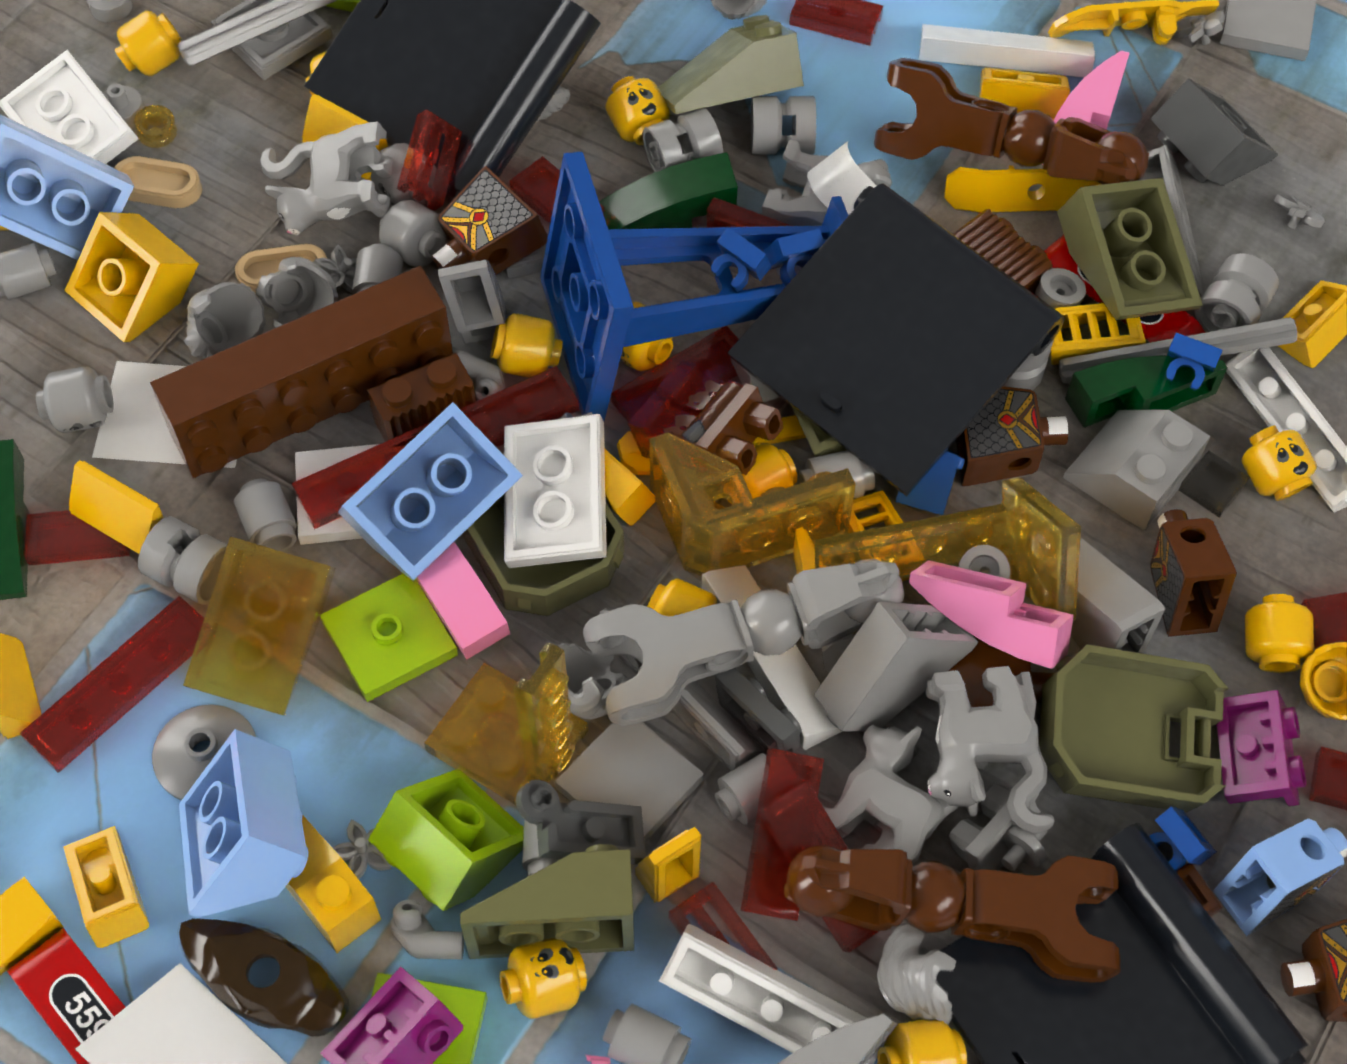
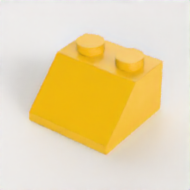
(129, 274)

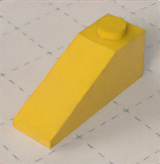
(332, 893)

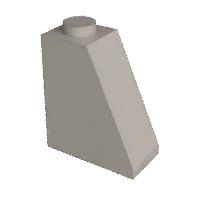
(1112, 606)
(890, 664)

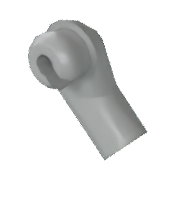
(486, 375)
(419, 936)

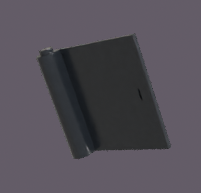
(467, 61)
(897, 334)
(1174, 1002)

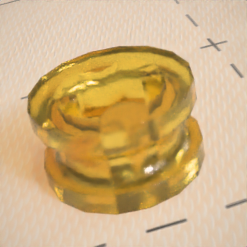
(155, 116)

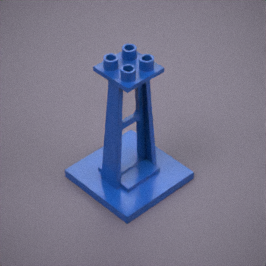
(591, 296)

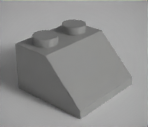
(1138, 462)

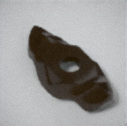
(300, 999)

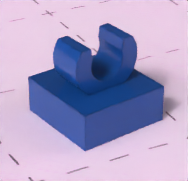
(793, 251)
(742, 255)
(1194, 355)
(1184, 838)

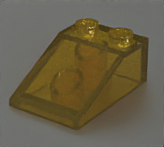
(259, 625)

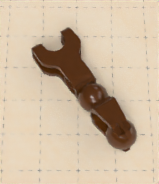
(991, 128)
(993, 906)

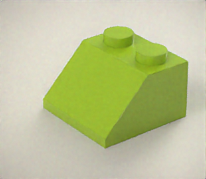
(447, 837)

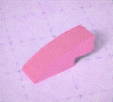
(1096, 93)
(462, 602)
(995, 612)

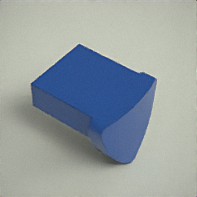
(934, 489)

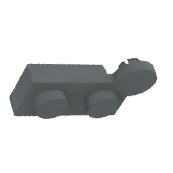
(750, 707)
(579, 824)

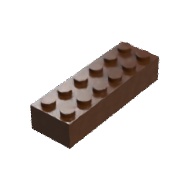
(302, 371)

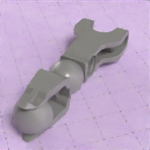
(710, 640)

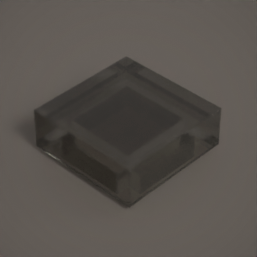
(1214, 483)

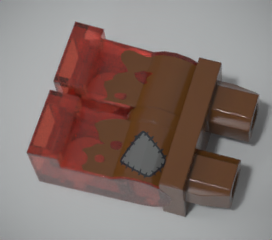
(708, 414)

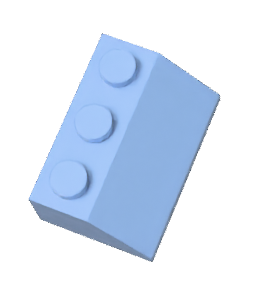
(53, 189)
(430, 492)
(241, 827)

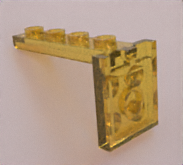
(1026, 527)
(511, 729)

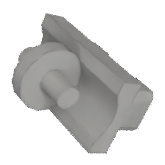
(1001, 839)

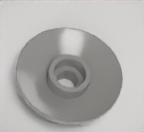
(173, 754)

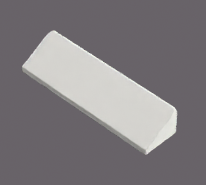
(1006, 50)
(1286, 405)
(784, 677)
(752, 992)

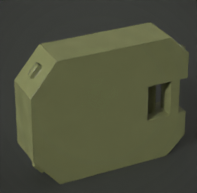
(546, 586)
(1110, 728)

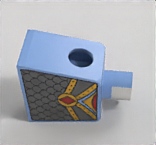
(1296, 862)

